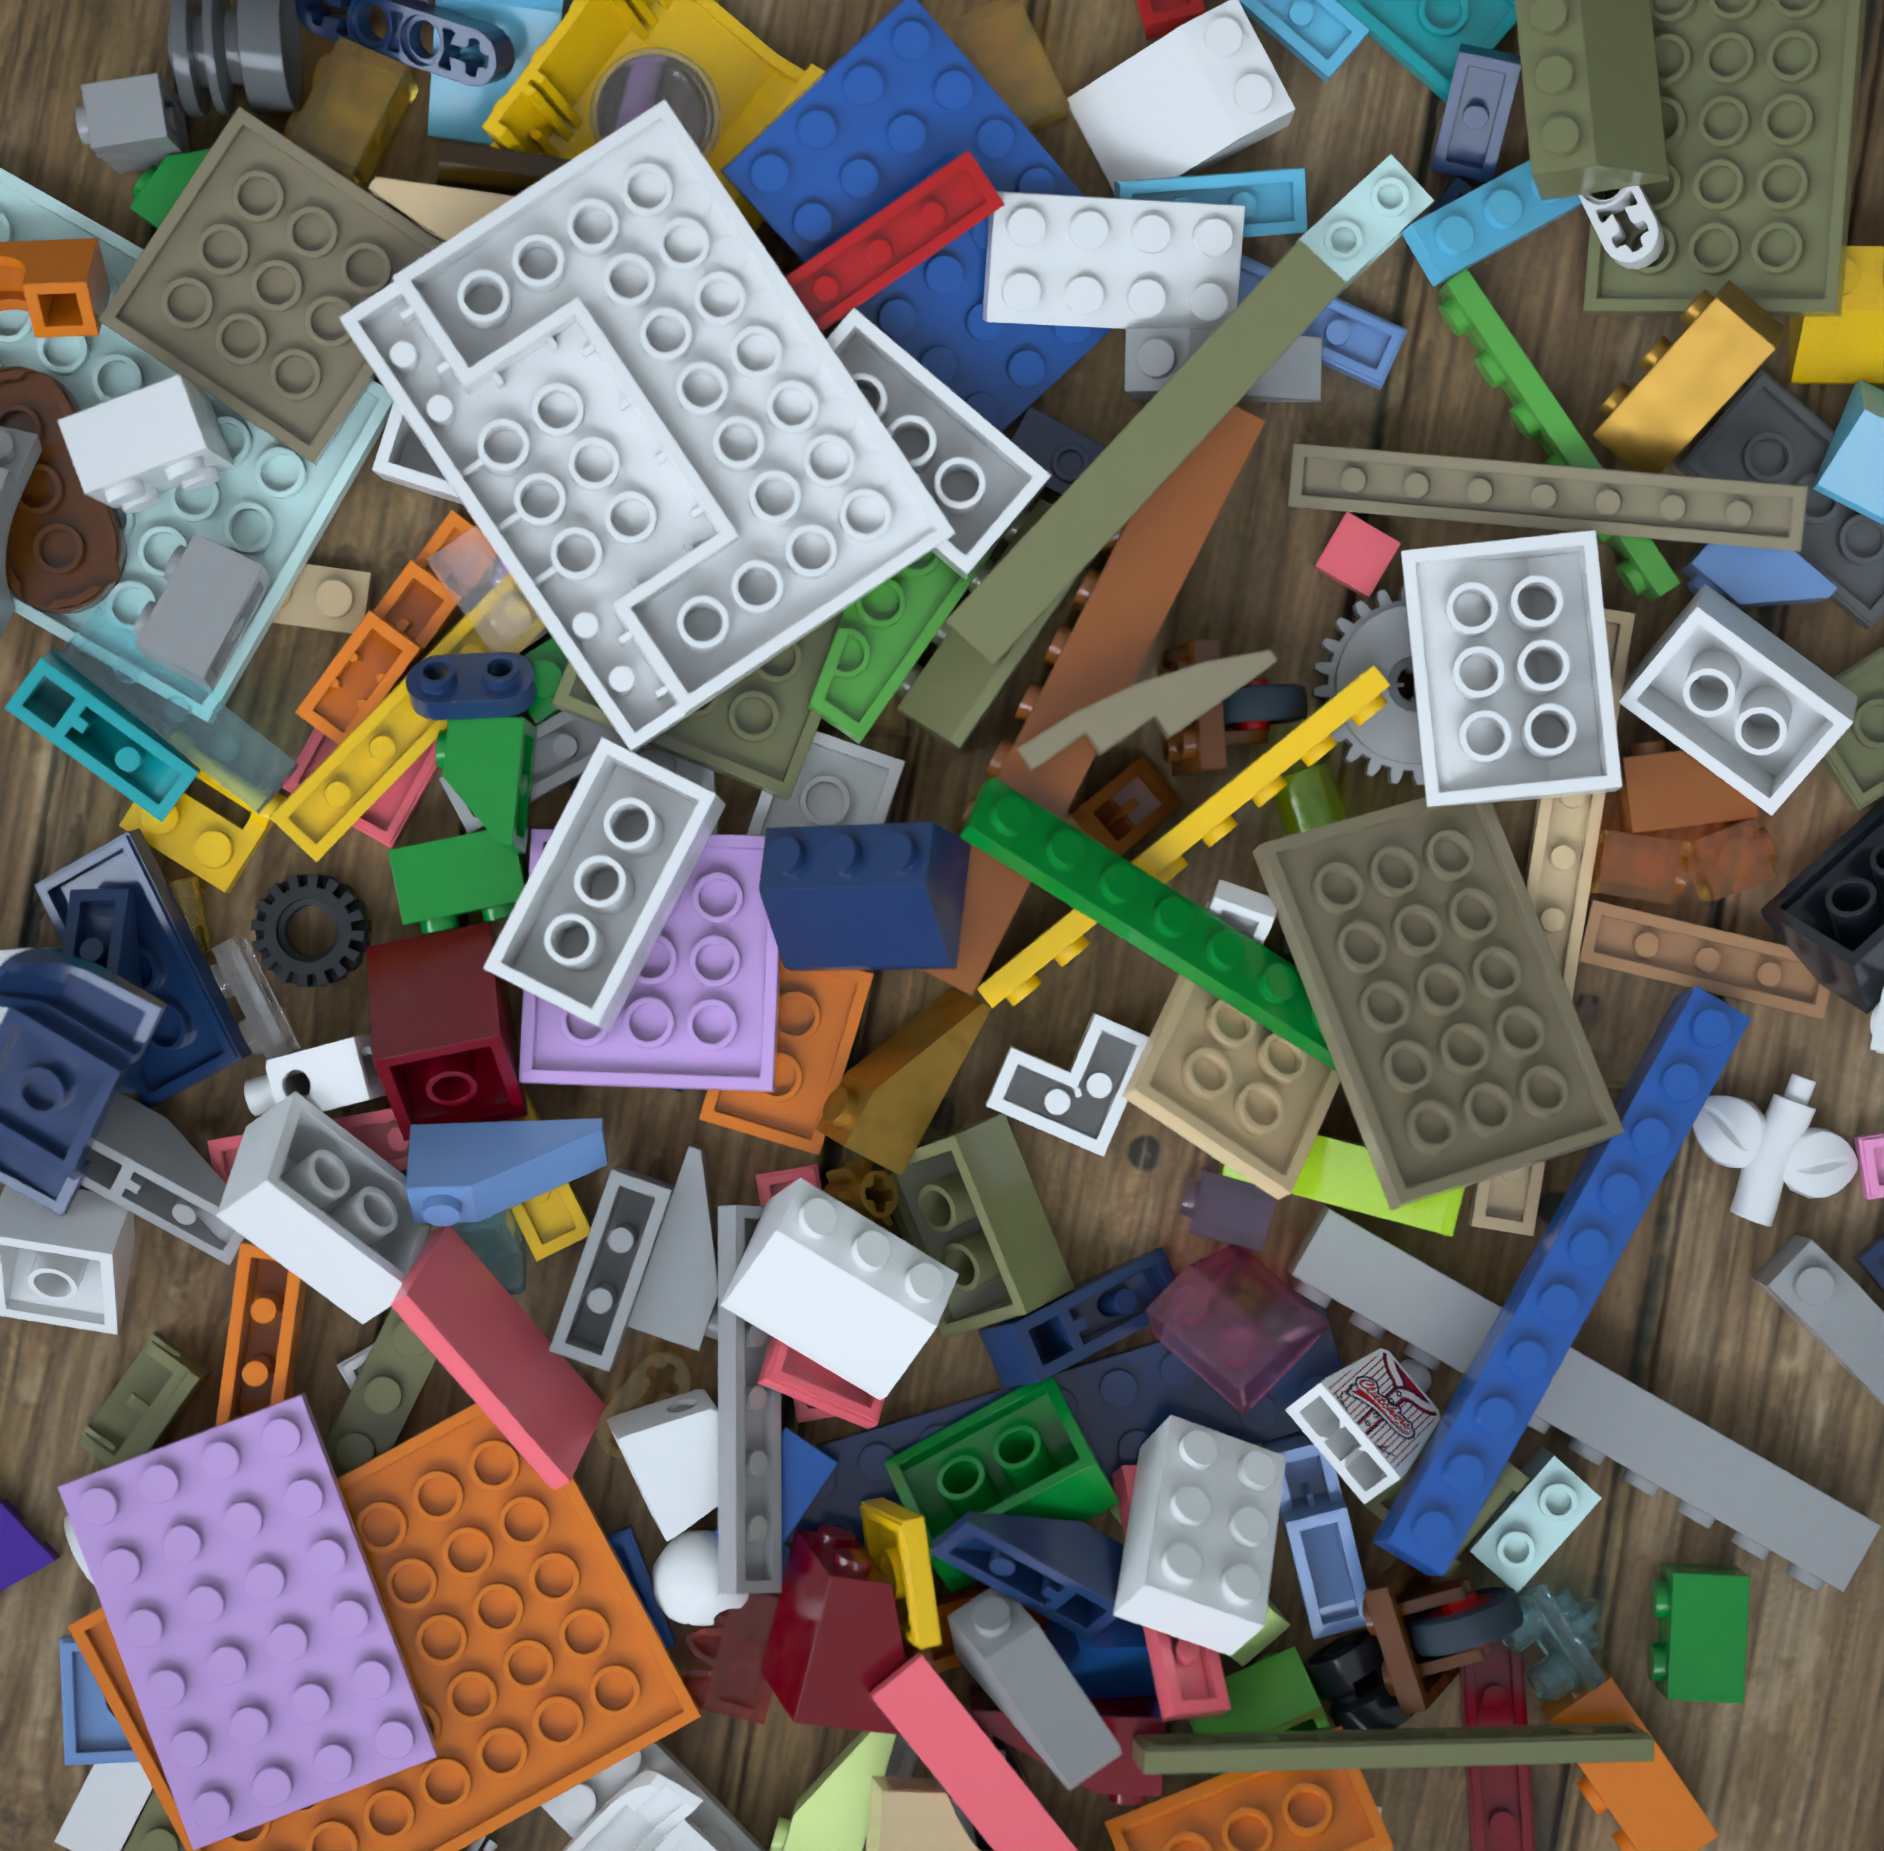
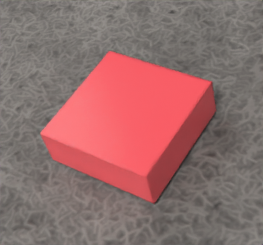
(1357, 555)

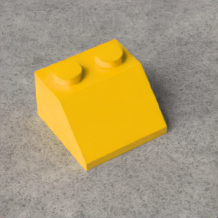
(1848, 345)

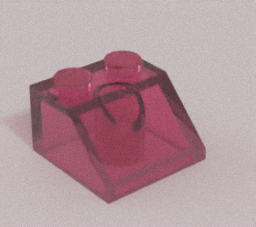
(1235, 1324)

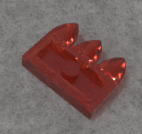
(736, 1653)

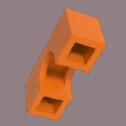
(57, 283)

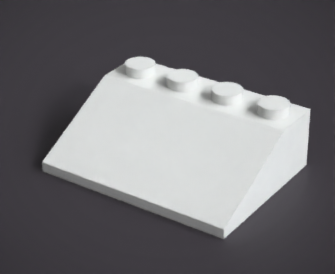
(1511, 670)

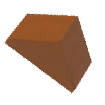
(1126, 807)

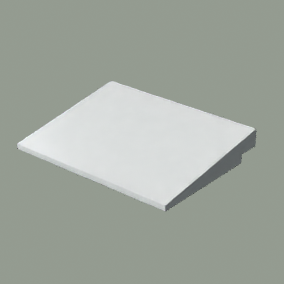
(646, 425)

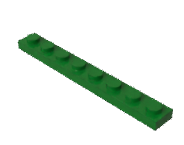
(1144, 913)

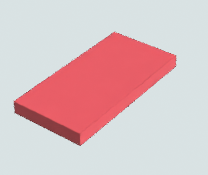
(499, 1356)

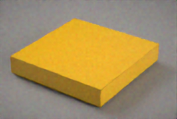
(900, 1550)

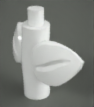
(1774, 1149)

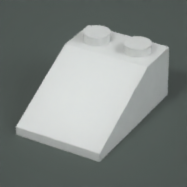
(1183, 101)

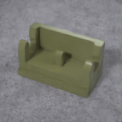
(144, 1403)

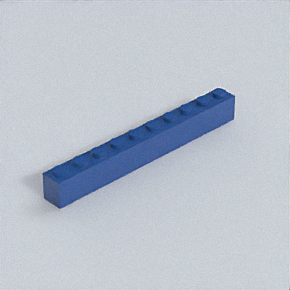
(1560, 1283)

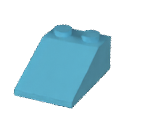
(462, 109)

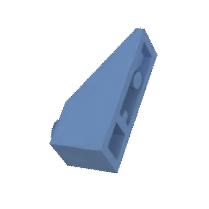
(490, 1166)

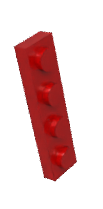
(894, 240)

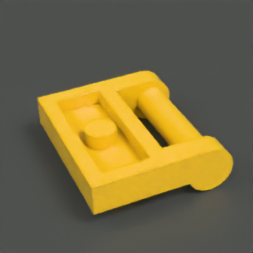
(203, 837)

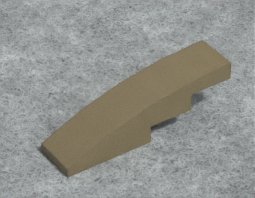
(1168, 700)

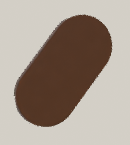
(59, 539)

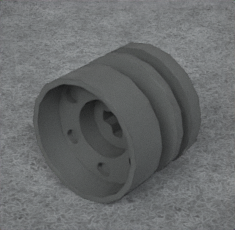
(228, 46)

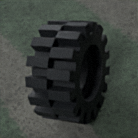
(273, 936)

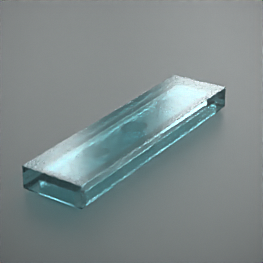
(179, 711)

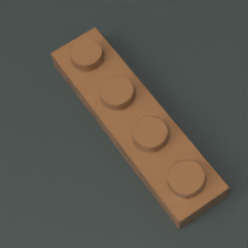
(1700, 957)

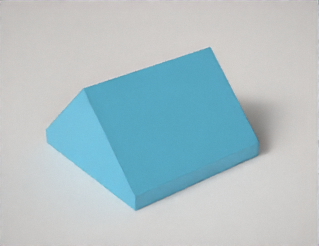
(1855, 458)

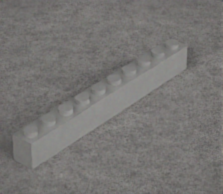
(1592, 1405)

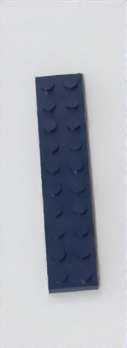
(1114, 1400)

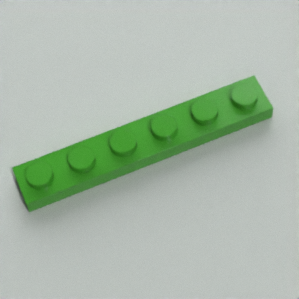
(1541, 416)

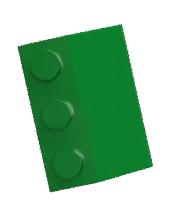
(1004, 1459)

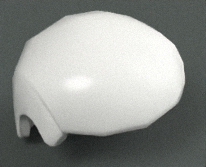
(688, 1580)

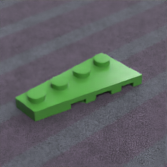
(882, 641)

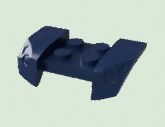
(61, 1065)

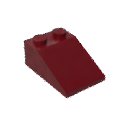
(1124, 1719)

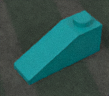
(102, 735)

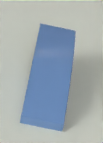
(1319, 1538)

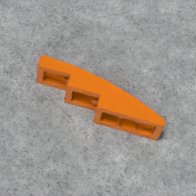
(385, 642)

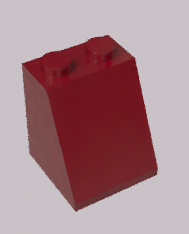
(443, 1030)
(833, 1633)

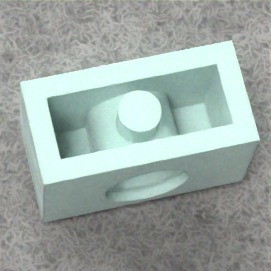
(1368, 220)
(1533, 1521)

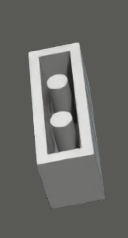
(612, 1268)

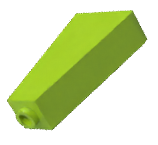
(1344, 1176)

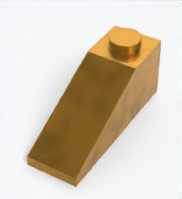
(899, 1086)

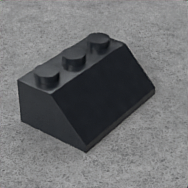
(1836, 914)

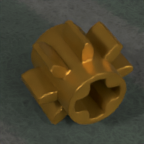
(864, 1191)

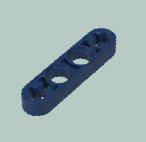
(404, 40)

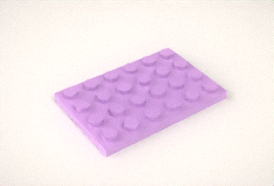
(248, 1621)

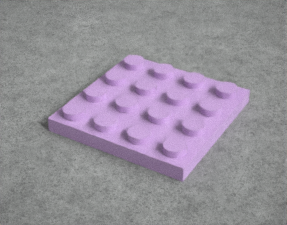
(700, 1004)

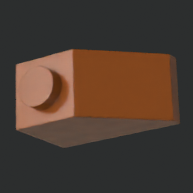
(1674, 792)

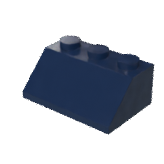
(865, 895)

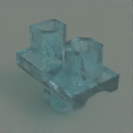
(1565, 1637)

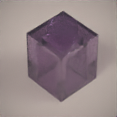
(1227, 1209)

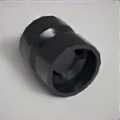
(1341, 1664)

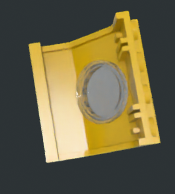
(627, 56)

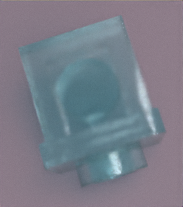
(499, 1247)

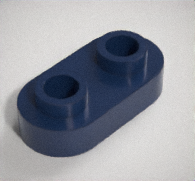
(471, 686)

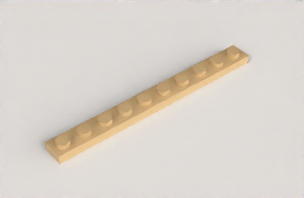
(1559, 887)

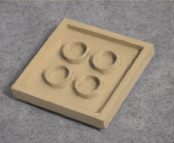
(1232, 1088)

